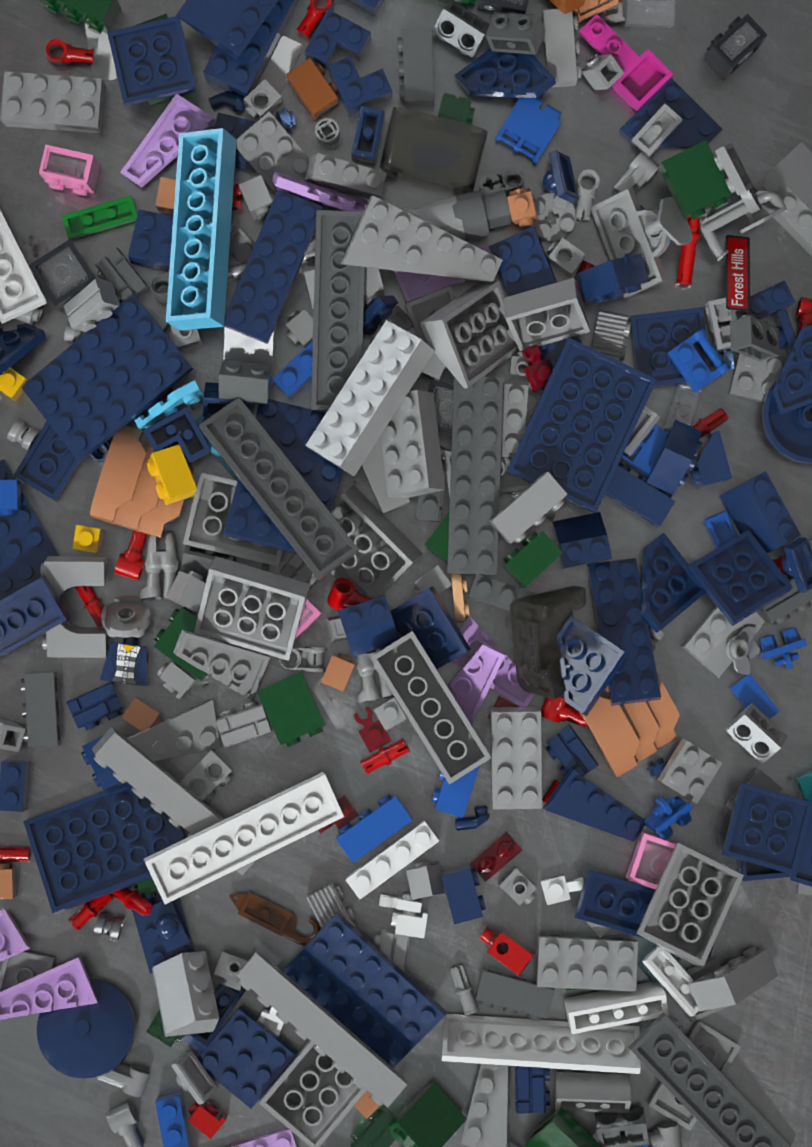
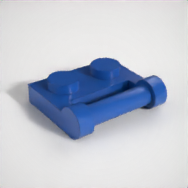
(691, 364)

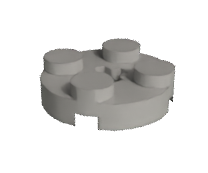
(564, 224)
(117, 625)

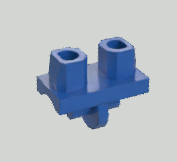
(771, 649)
(666, 814)

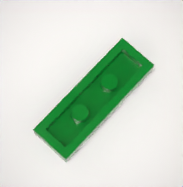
(100, 217)

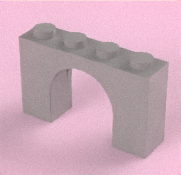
(65, 638)

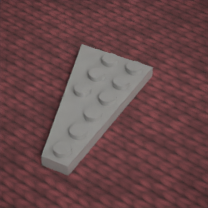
(404, 243)

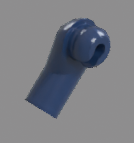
(228, 98)
(473, 822)

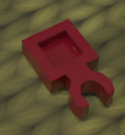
(373, 733)

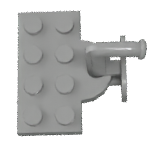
(750, 204)
(635, 231)

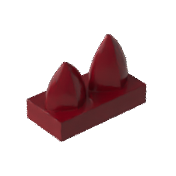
(495, 856)

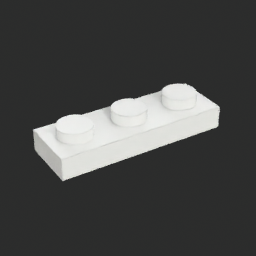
(672, 977)

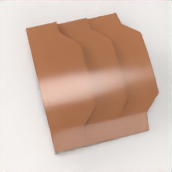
(126, 489)
(632, 730)

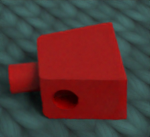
(518, 954)

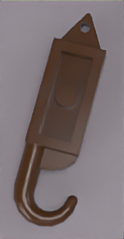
(271, 916)

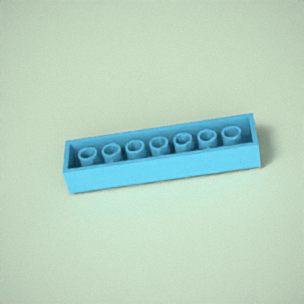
(201, 229)

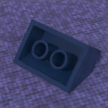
(760, 510)

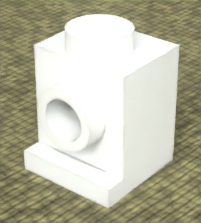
(410, 923)

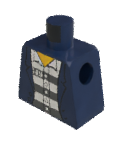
(127, 663)

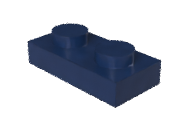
(376, 312)

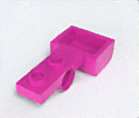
(642, 75)

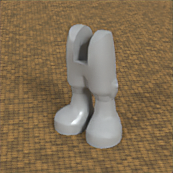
(159, 560)
(366, 670)

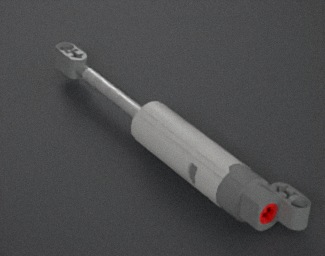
(464, 216)

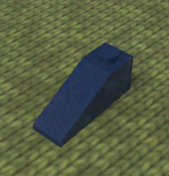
(226, 1000)

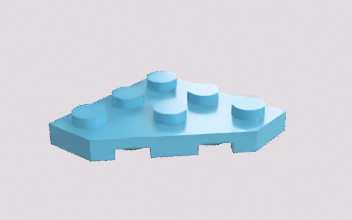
(186, 396)

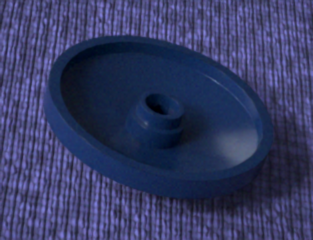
(790, 431)
(88, 1038)

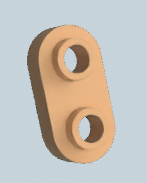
(461, 608)

